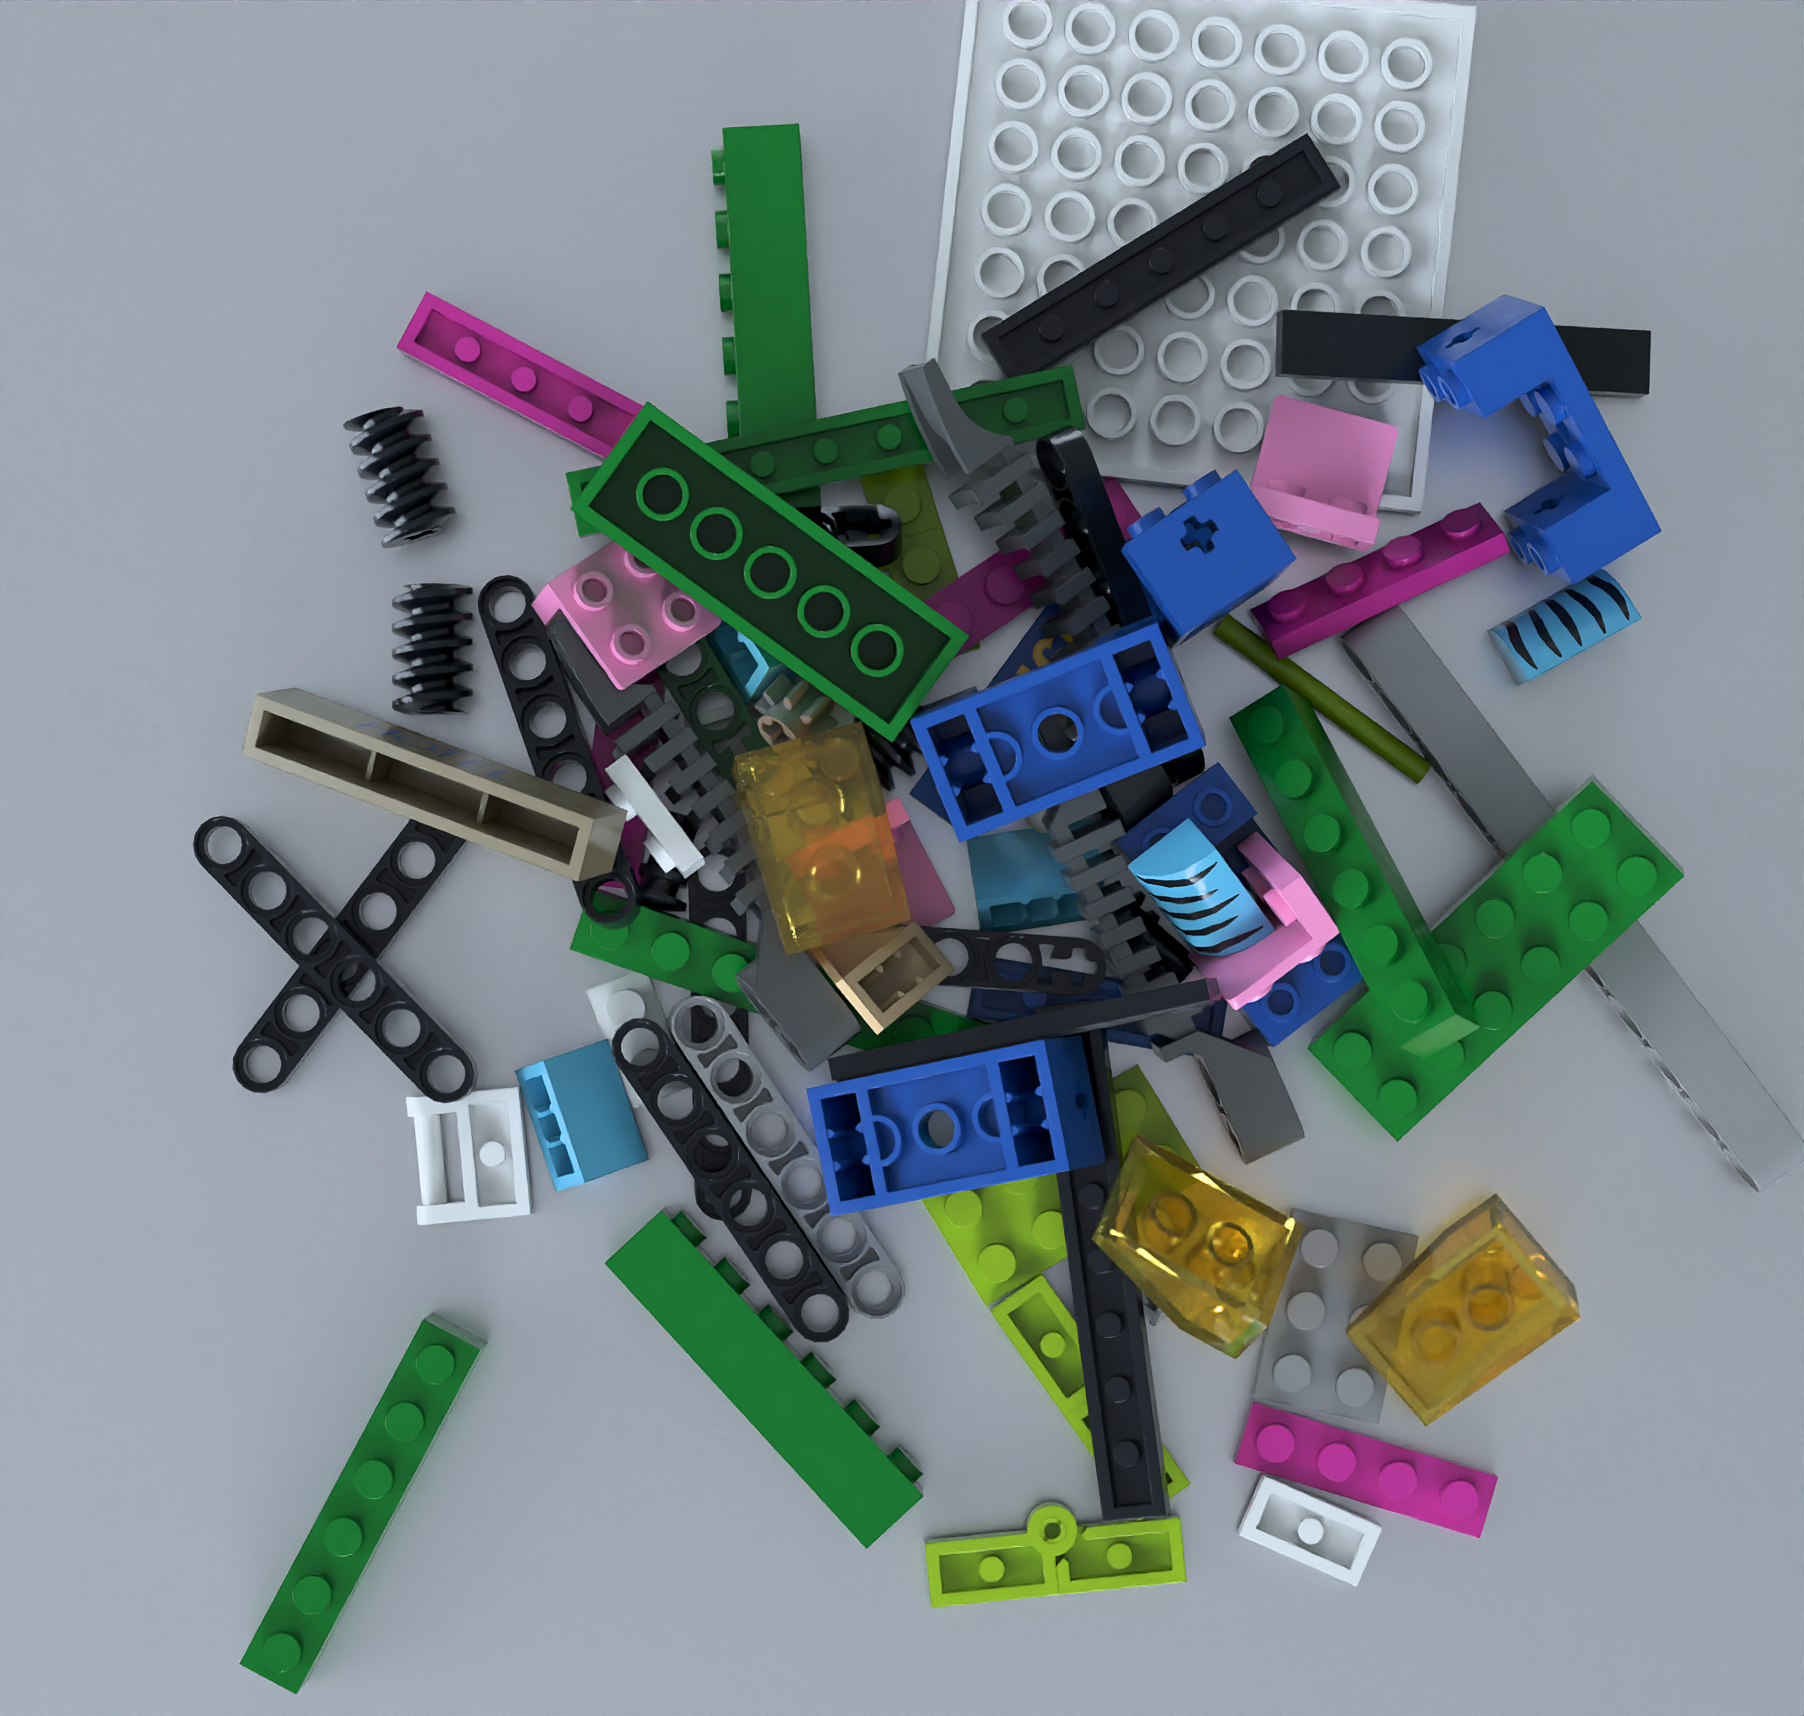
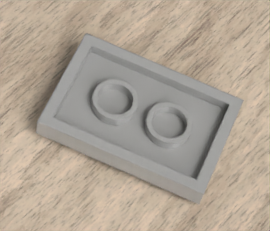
(1330, 1282)

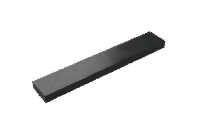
(1162, 260)
(1386, 351)
(1028, 1029)

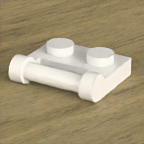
(490, 1153)

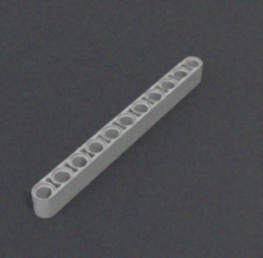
(1631, 969)

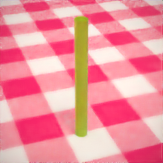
(1323, 699)

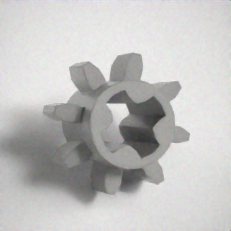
(793, 711)

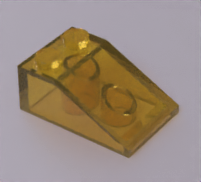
(822, 837)
(1197, 1246)
(1465, 1311)

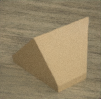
(884, 971)

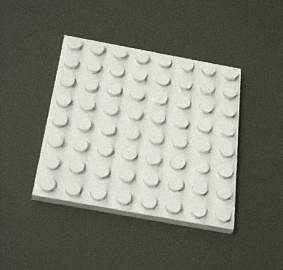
(1122, 112)

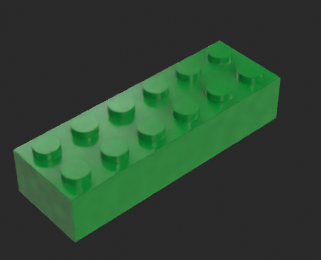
(769, 571)
(1510, 950)

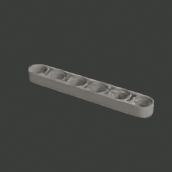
(780, 1161)

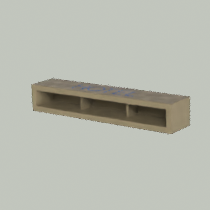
(435, 783)

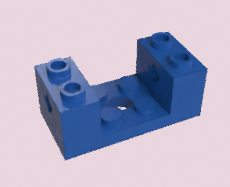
(1597, 505)
(1230, 559)
(1127, 717)
(1226, 820)
(1012, 1112)

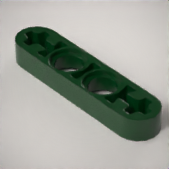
(694, 688)

